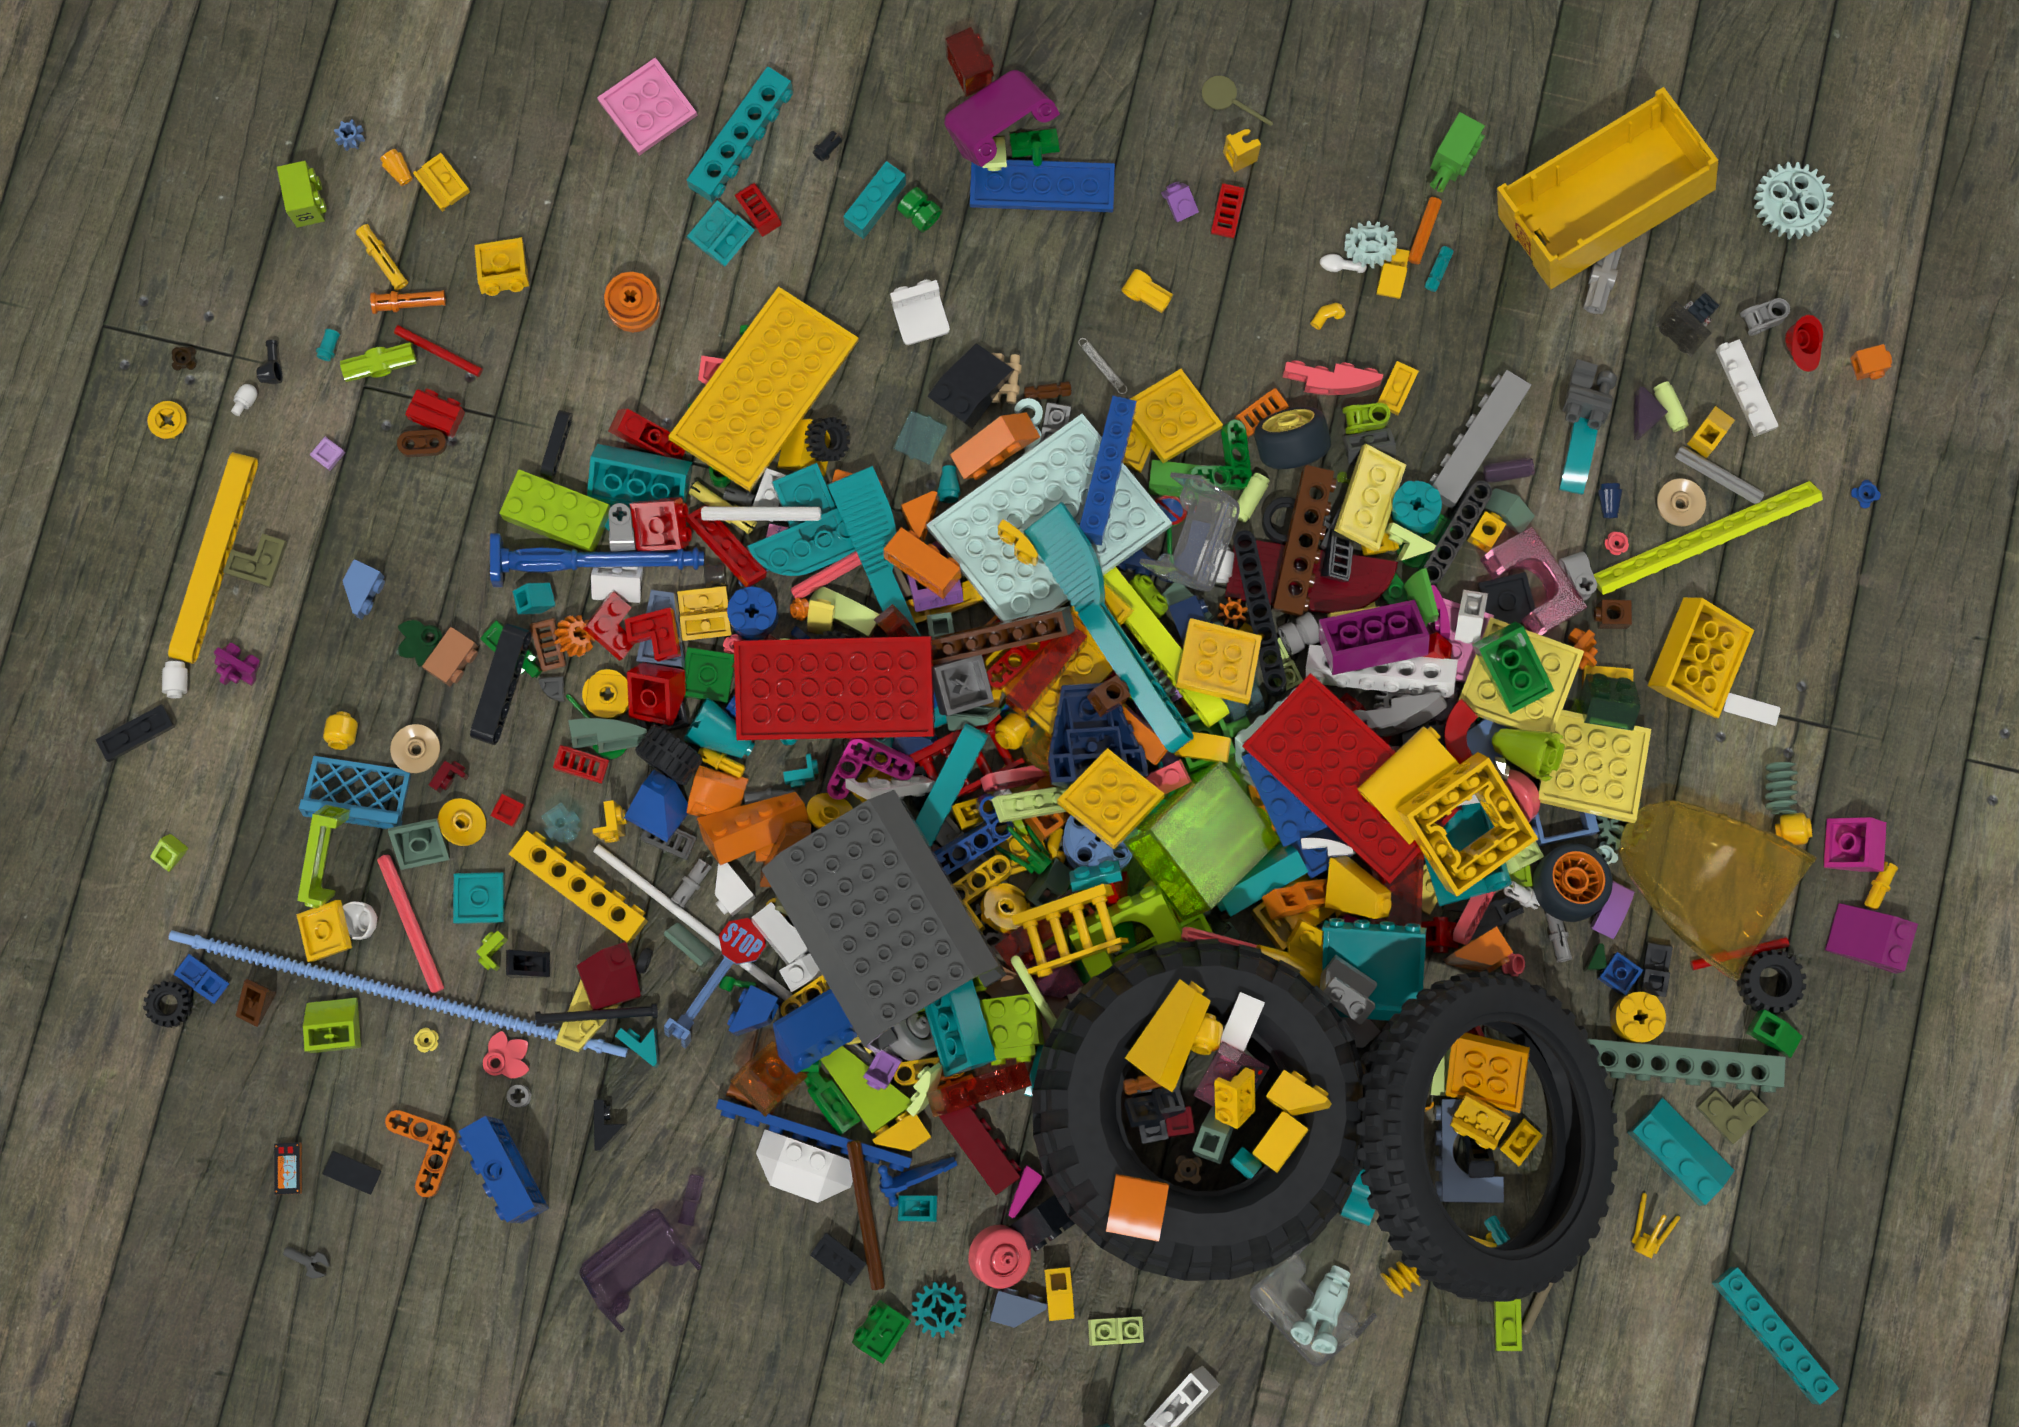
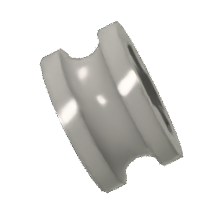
(524, 1101)

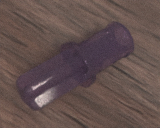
(691, 1200)

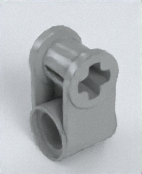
(1761, 316)
(621, 532)
(1579, 572)

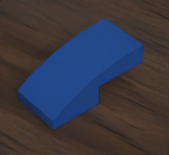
(201, 978)

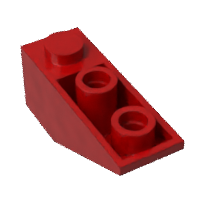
(644, 434)

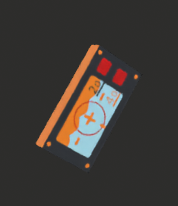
(288, 1168)

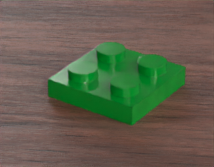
(708, 675)

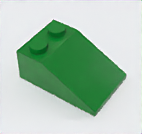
(1513, 667)

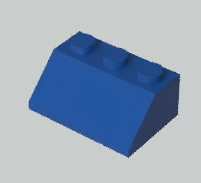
(812, 1032)

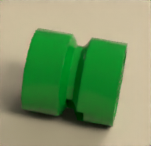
(916, 206)

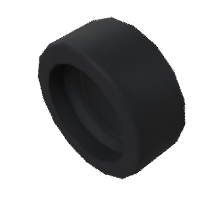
(1268, 529)

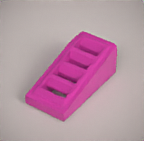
(1027, 1185)

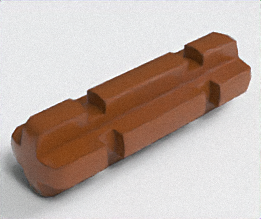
(1141, 1083)

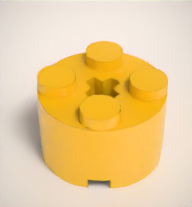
(1644, 1005)

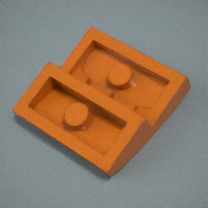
(1137, 1207)

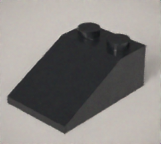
(971, 385)

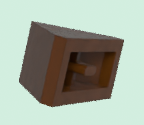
(254, 1002)

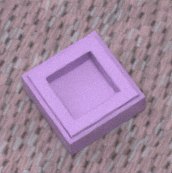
(327, 453)

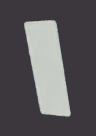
(1752, 709)

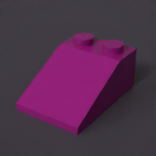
(1871, 938)

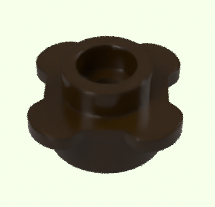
(178, 353)
(1183, 1163)

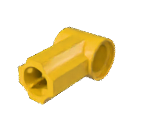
(1140, 287)

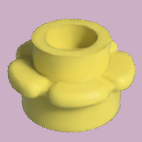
(420, 1037)

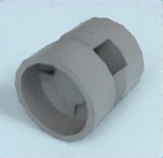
(1297, 635)

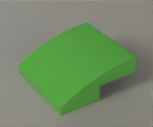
(1419, 589)

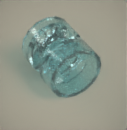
(1239, 710)

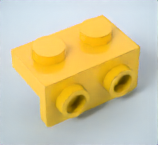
(614, 821)
(1479, 1121)

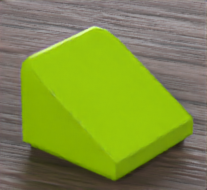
(168, 852)

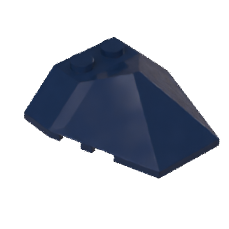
(1083, 736)

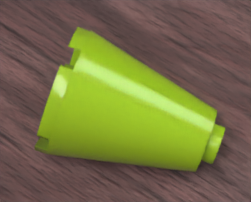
(1530, 750)

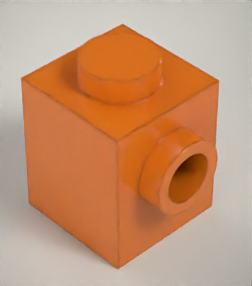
(1871, 362)

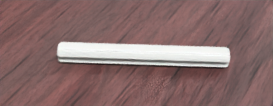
(761, 513)

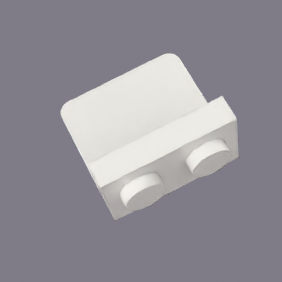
(919, 312)

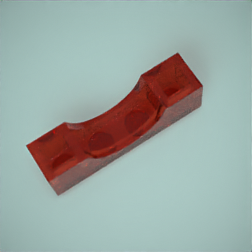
(1019, 943)
(978, 1089)

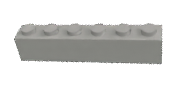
(1479, 438)

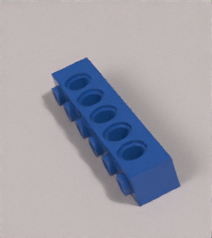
(1107, 469)

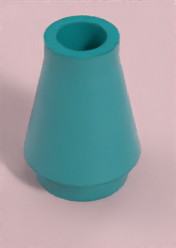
(949, 486)

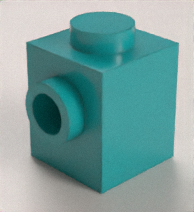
(534, 598)

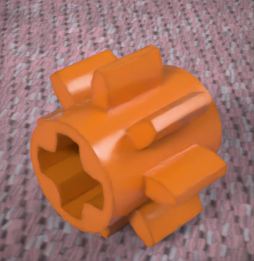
(1229, 606)

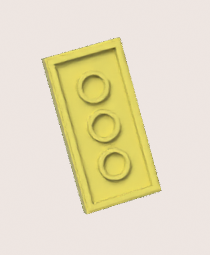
(1370, 497)

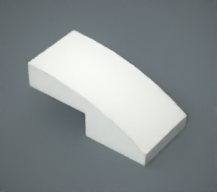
(1333, 847)
(1242, 1021)

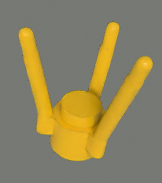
(1647, 1244)

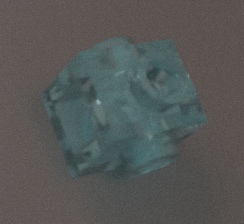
(555, 818)

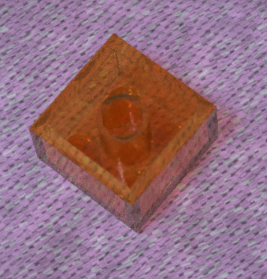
(767, 1080)

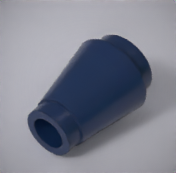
(1610, 499)

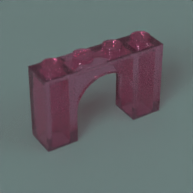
(1530, 553)

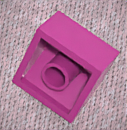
(1855, 844)

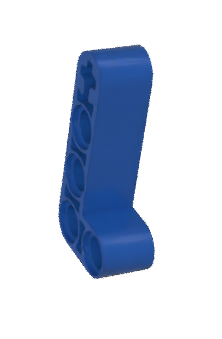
(967, 839)

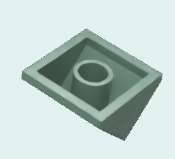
(419, 844)

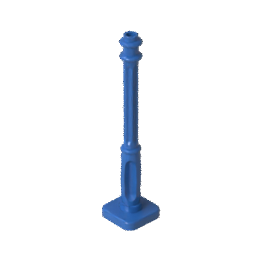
(556, 559)

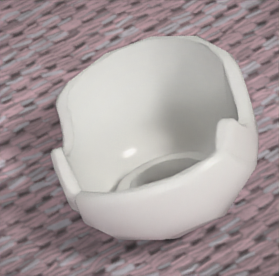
(360, 919)

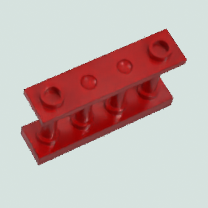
(945, 745)

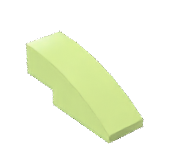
(849, 612)

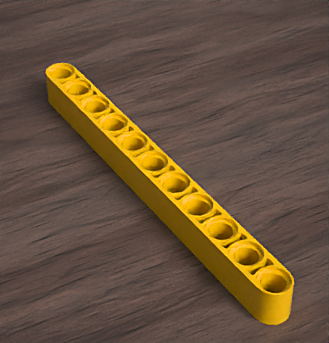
(971, 894)

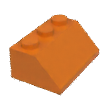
(1483, 953)

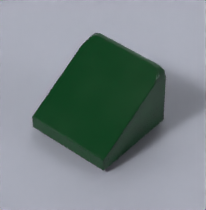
(1597, 959)

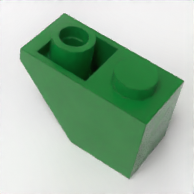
(1774, 1033)

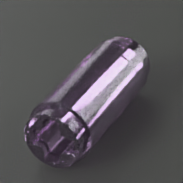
(1508, 470)

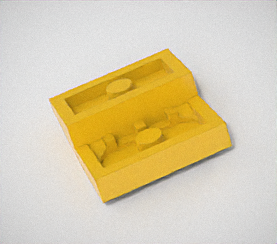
(704, 613)

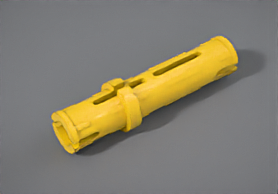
(367, 236)

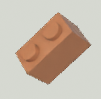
(451, 657)

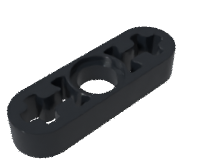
(556, 444)

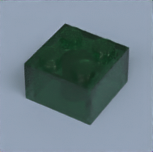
(1609, 701)

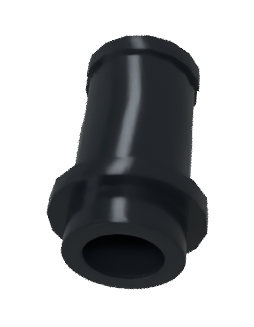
(825, 148)

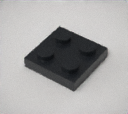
(1508, 597)

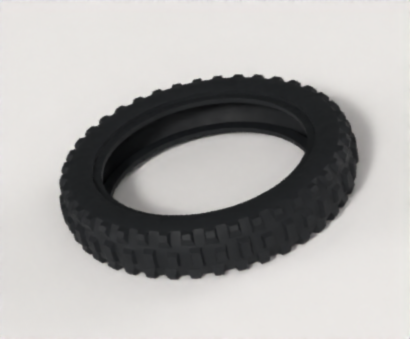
(1395, 1145)

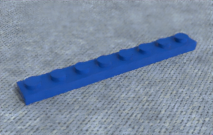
(804, 1132)

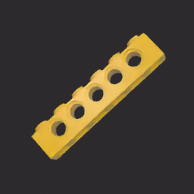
(525, 852)

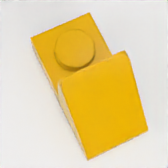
(1393, 275)
(1520, 1142)

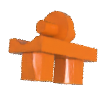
(1584, 642)

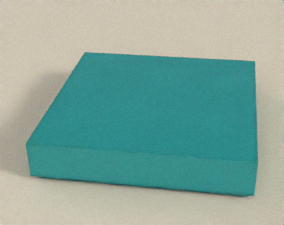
(478, 898)

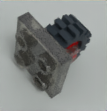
(1688, 324)

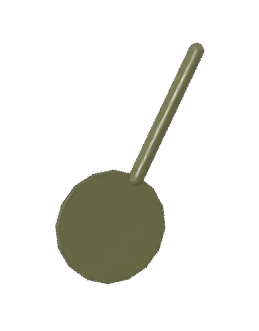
(1221, 93)

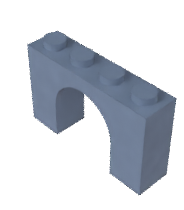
(1454, 1183)

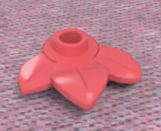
(510, 1056)

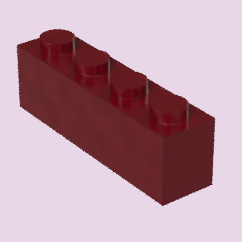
(981, 1149)

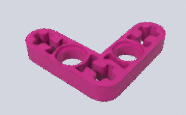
(860, 757)

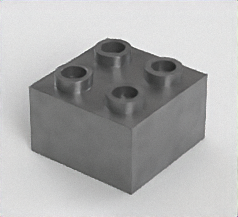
(961, 685)

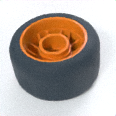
(1587, 874)

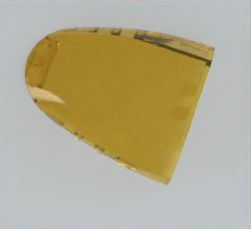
(1711, 877)

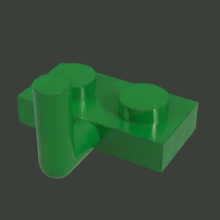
(1034, 144)

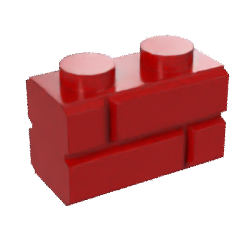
(435, 412)

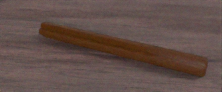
(865, 1215)

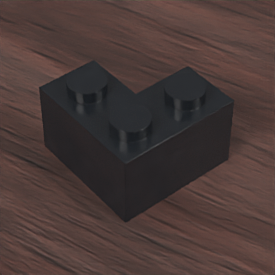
(1043, 1223)

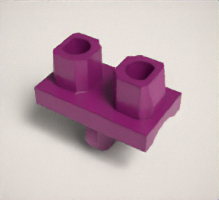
(233, 668)

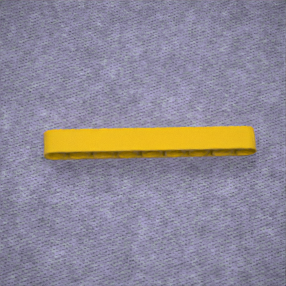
(212, 558)

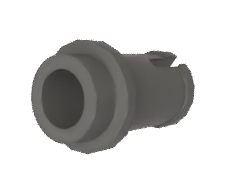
(739, 497)

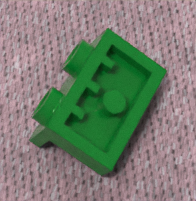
(880, 1331)

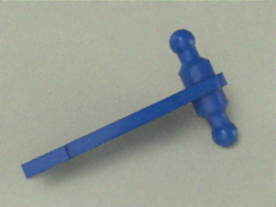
(891, 1186)

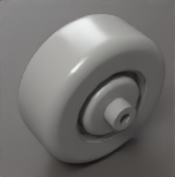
(914, 1038)

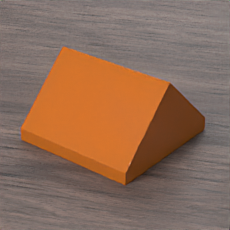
(920, 512)

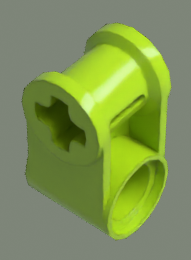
(1363, 417)

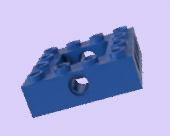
(497, 1156)

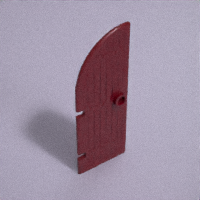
(1366, 583)

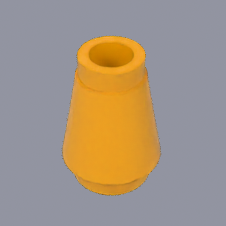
(396, 166)

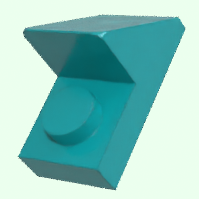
(646, 1049)

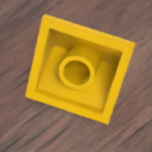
(794, 452)

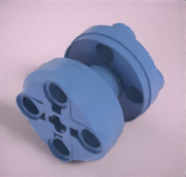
(1081, 842)

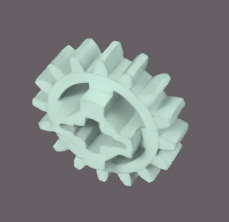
(1370, 244)

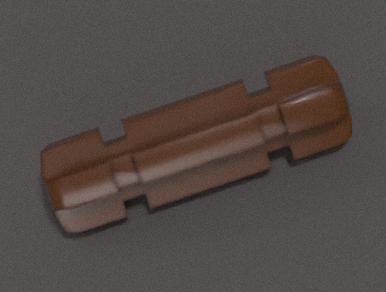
(1048, 391)

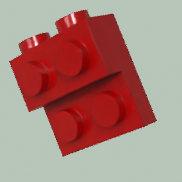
(660, 524)

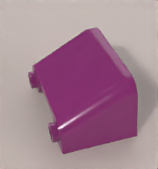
(992, 111)

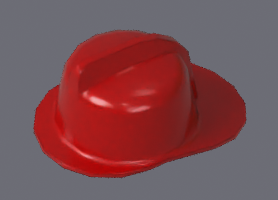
(1805, 342)

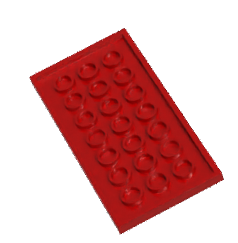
(834, 688)
(1322, 759)

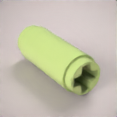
(1668, 399)
(1251, 496)

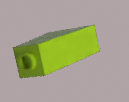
(873, 1105)

